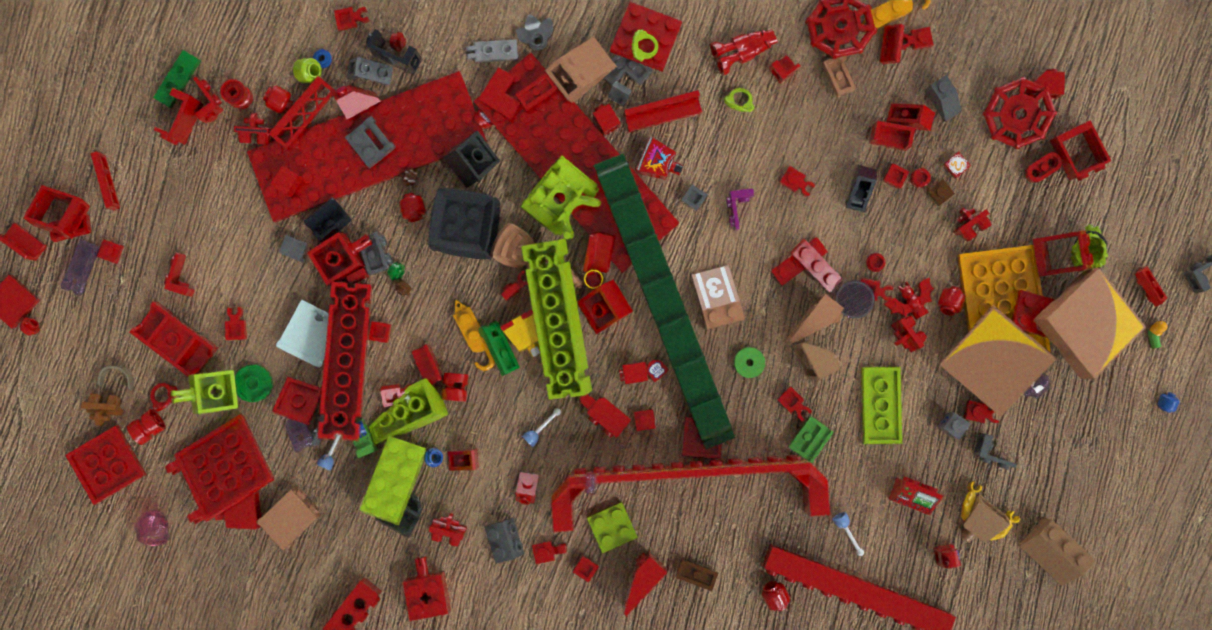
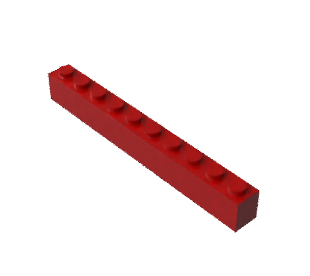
(856, 590)

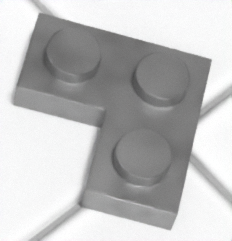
(634, 70)

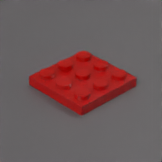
(660, 26)
(105, 465)

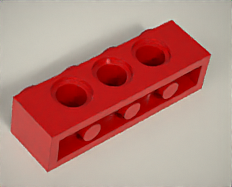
(363, 590)

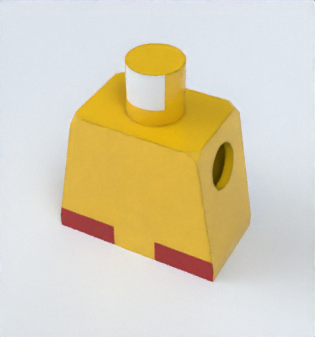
(523, 333)

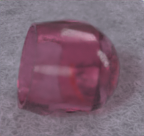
(152, 524)

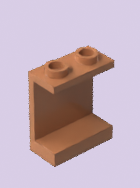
(289, 518)

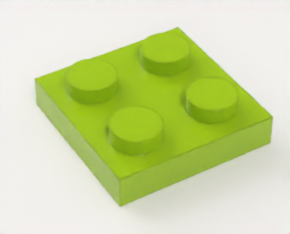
(612, 527)

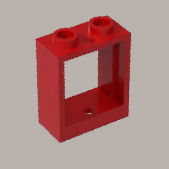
(1093, 141)
(71, 219)
(1043, 259)

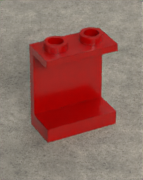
(184, 120)

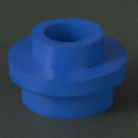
(328, 58)
(438, 457)

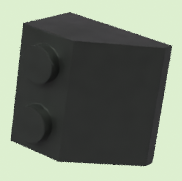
(471, 159)

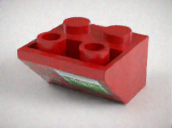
(910, 494)

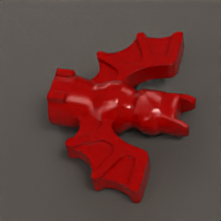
(913, 303)

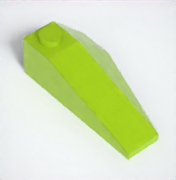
(414, 409)

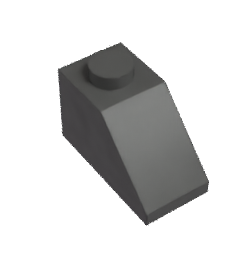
(944, 98)

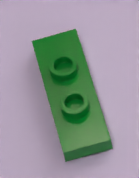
(177, 78)

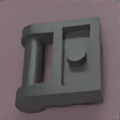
(365, 146)

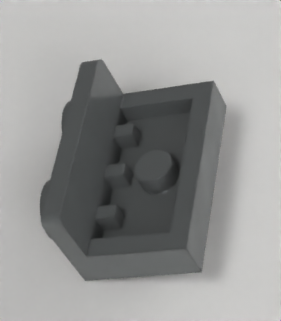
(375, 255)
(504, 540)

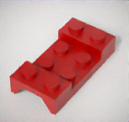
(174, 340)

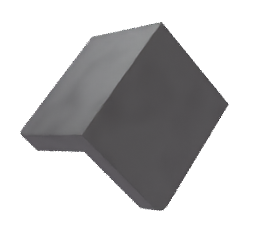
(293, 248)

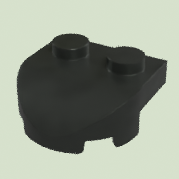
(409, 519)

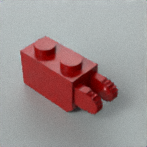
(605, 414)

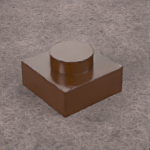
(940, 192)

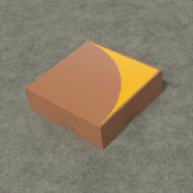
(1090, 323)
(997, 360)

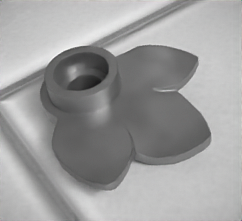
(535, 30)

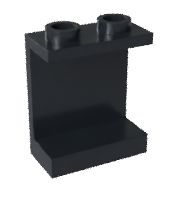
(409, 62)

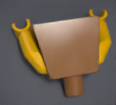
(983, 518)

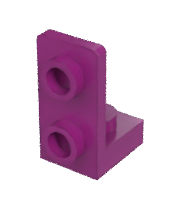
(741, 196)

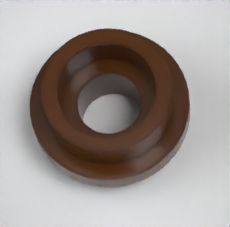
(409, 177)
(402, 288)

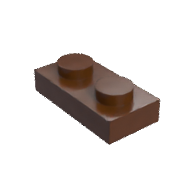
(696, 574)

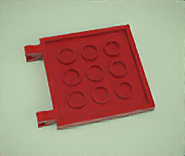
(222, 468)

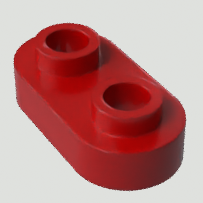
(1042, 168)

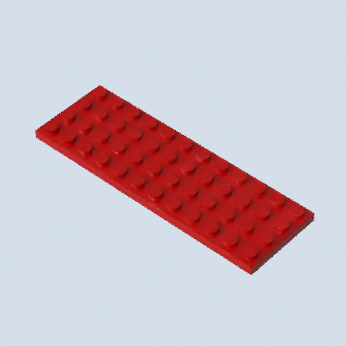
(419, 122)
(562, 129)

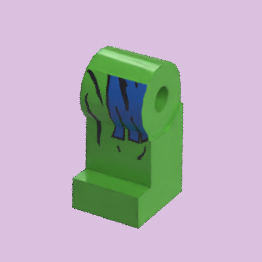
(366, 444)

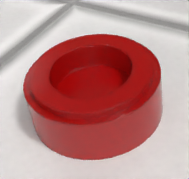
(920, 177)

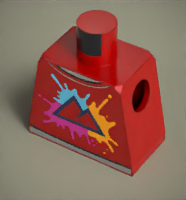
(658, 161)

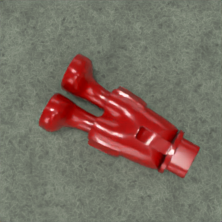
(745, 46)

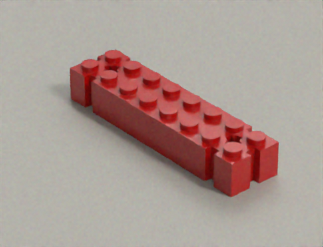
(345, 361)

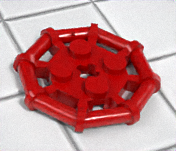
(841, 36)
(1015, 102)

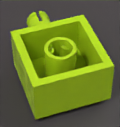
(200, 396)

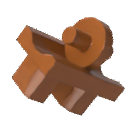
(101, 412)

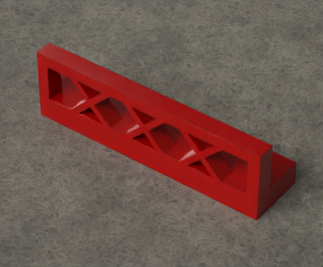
(298, 109)
(663, 111)

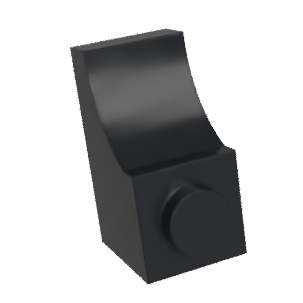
(861, 188)

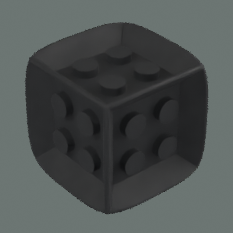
(464, 223)

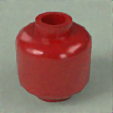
(278, 99)
(412, 207)
(951, 301)
(775, 596)

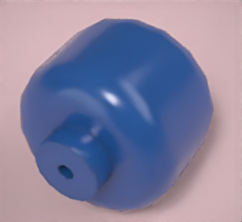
(1168, 402)

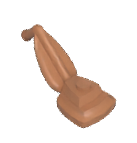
(508, 249)

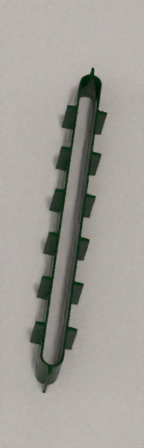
(664, 301)

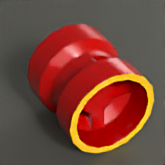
(592, 277)

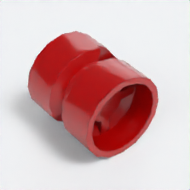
(236, 94)
(452, 393)
(148, 425)

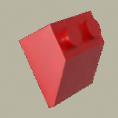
(604, 306)

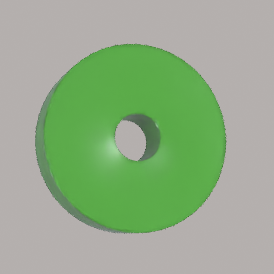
(749, 371)

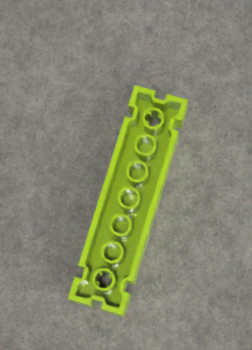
(557, 319)

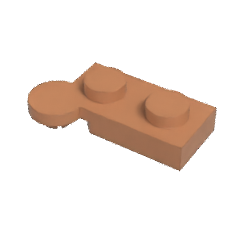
(839, 76)

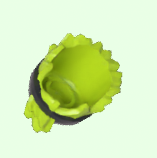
(1097, 248)

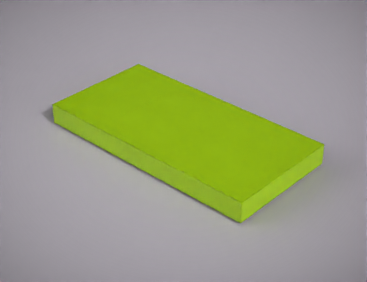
(881, 405)

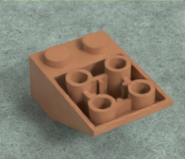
(580, 69)

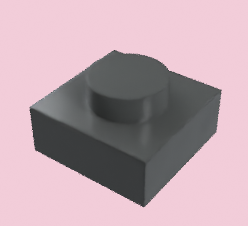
(619, 93)
(694, 197)

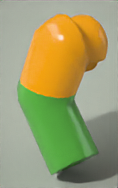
(1155, 332)

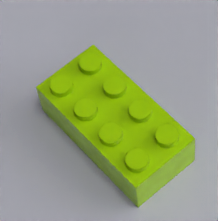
(393, 480)

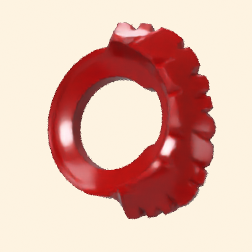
(158, 406)

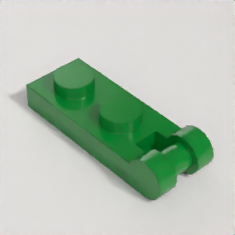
(499, 347)

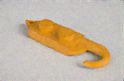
(892, 11)
(469, 327)

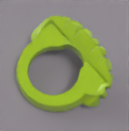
(638, 53)
(729, 100)

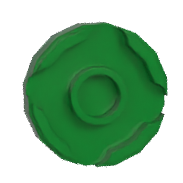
(253, 383)

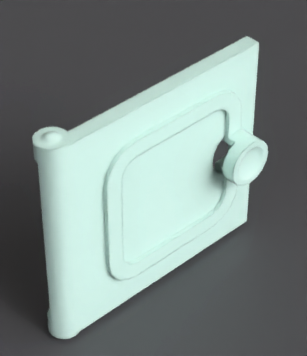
(305, 335)

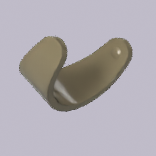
(101, 376)

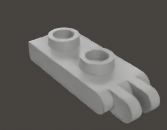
(493, 51)

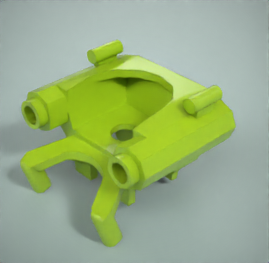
(570, 181)

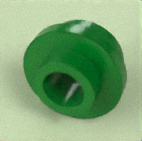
(396, 271)

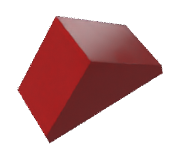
(463, 460)

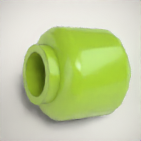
(307, 70)

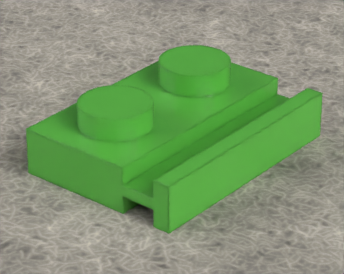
(810, 439)

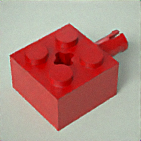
(348, 259)
(431, 584)

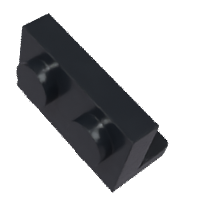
(327, 220)

